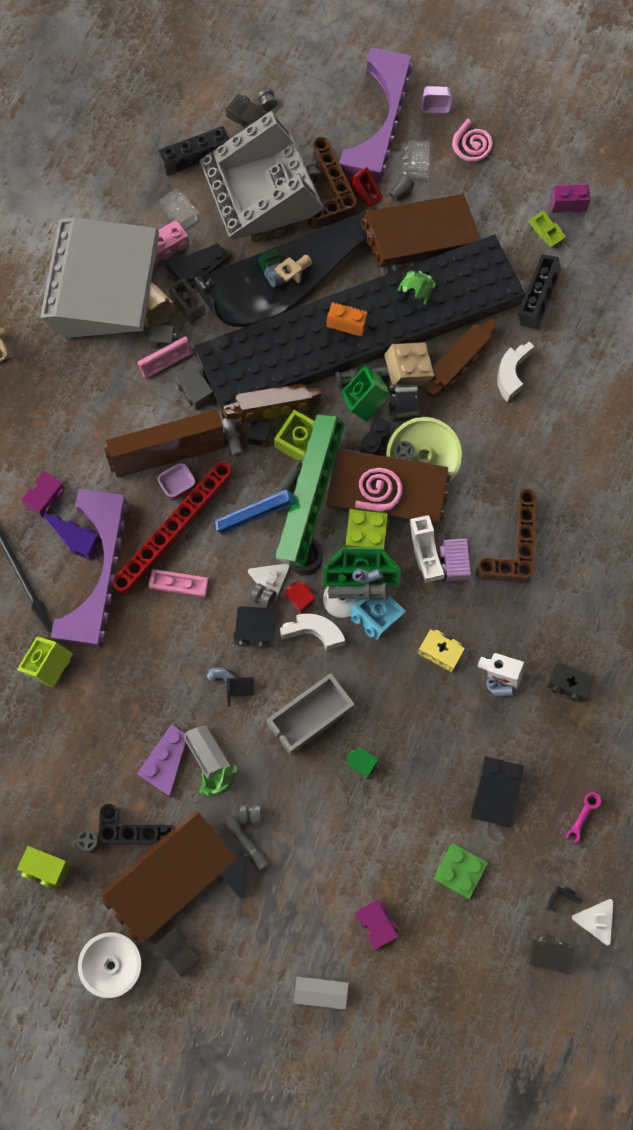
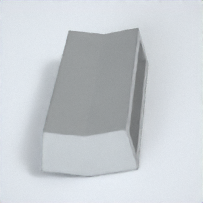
(206, 751)
(321, 993)

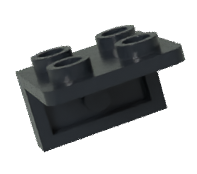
(255, 627)

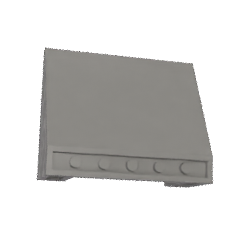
(260, 179)
(99, 277)

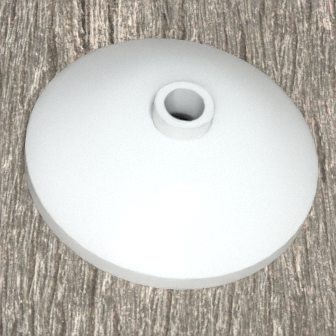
(94, 965)

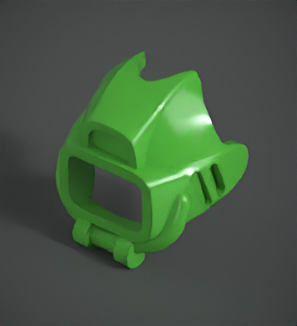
(420, 282)
(221, 782)

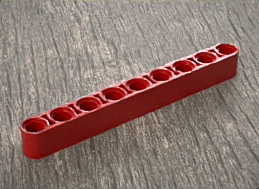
(171, 537)

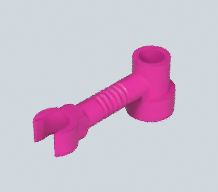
(584, 814)

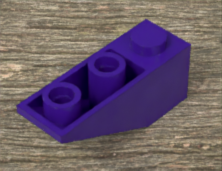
(78, 540)

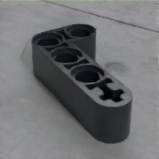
(119, 829)

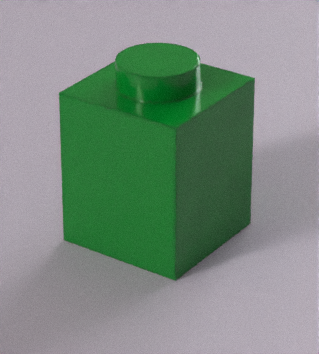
(361, 762)

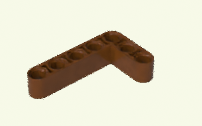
(335, 185)
(521, 544)

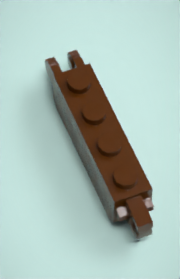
(460, 356)
(272, 403)

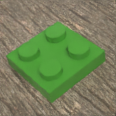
(460, 871)

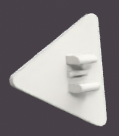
(270, 576)
(597, 920)

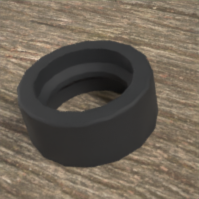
(306, 570)

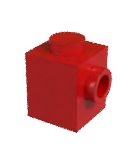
(300, 596)

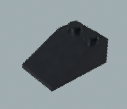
(497, 791)

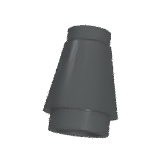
(403, 186)

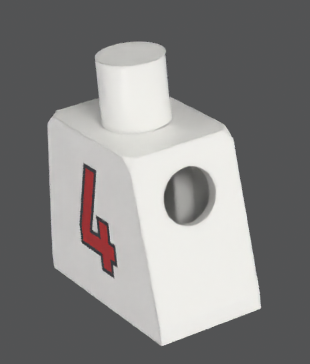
(510, 669)

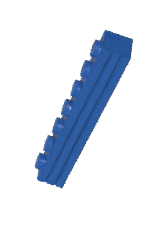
(254, 512)

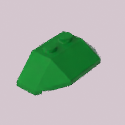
(340, 568)

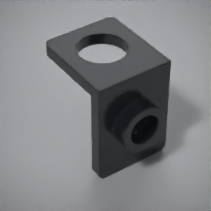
(239, 687)
(567, 892)

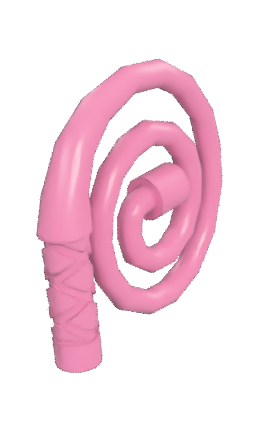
(457, 136)
(379, 485)

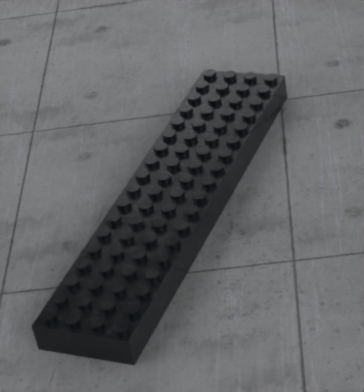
(301, 349)

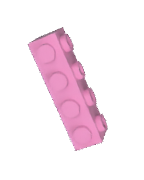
(171, 239)

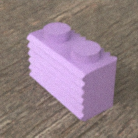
(456, 559)

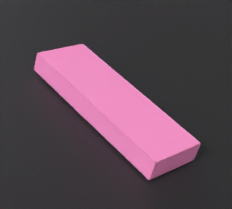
(165, 357)
(178, 583)

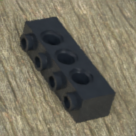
(190, 151)
(539, 291)

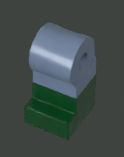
(268, 262)

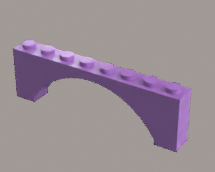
(391, 73)
(87, 622)

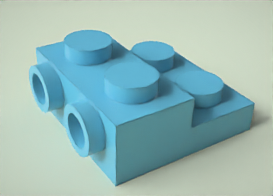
(376, 615)

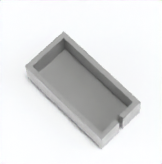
(310, 714)

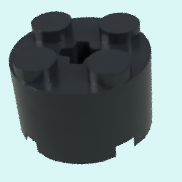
(404, 402)

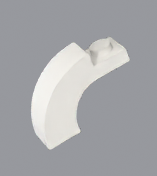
(507, 380)
(425, 548)
(317, 626)

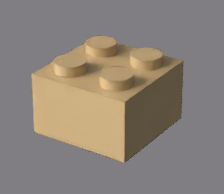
(409, 364)

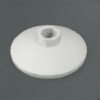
(337, 607)

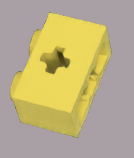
(445, 659)

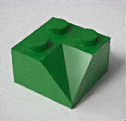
(365, 393)

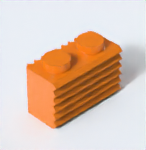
(346, 319)

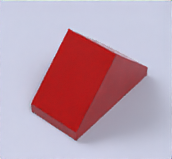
(366, 187)

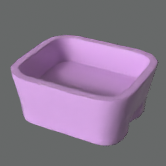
(436, 100)
(176, 481)

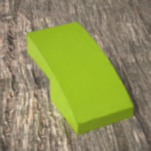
(546, 229)

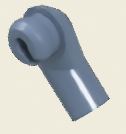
(365, 576)
(219, 672)
(497, 689)

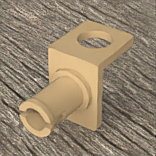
(294, 269)

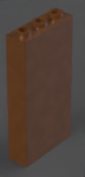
(419, 230)
(165, 443)
(421, 485)
(167, 877)

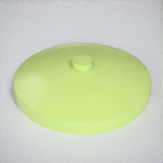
(432, 443)

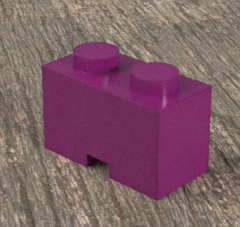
(570, 198)
(44, 494)
(377, 923)

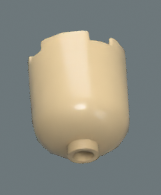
(158, 307)

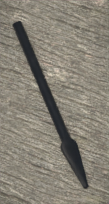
(37, 606)

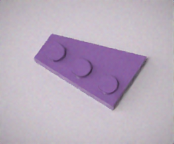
(163, 762)

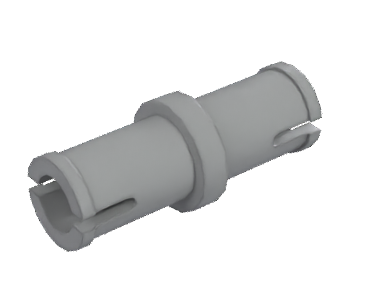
(232, 437)

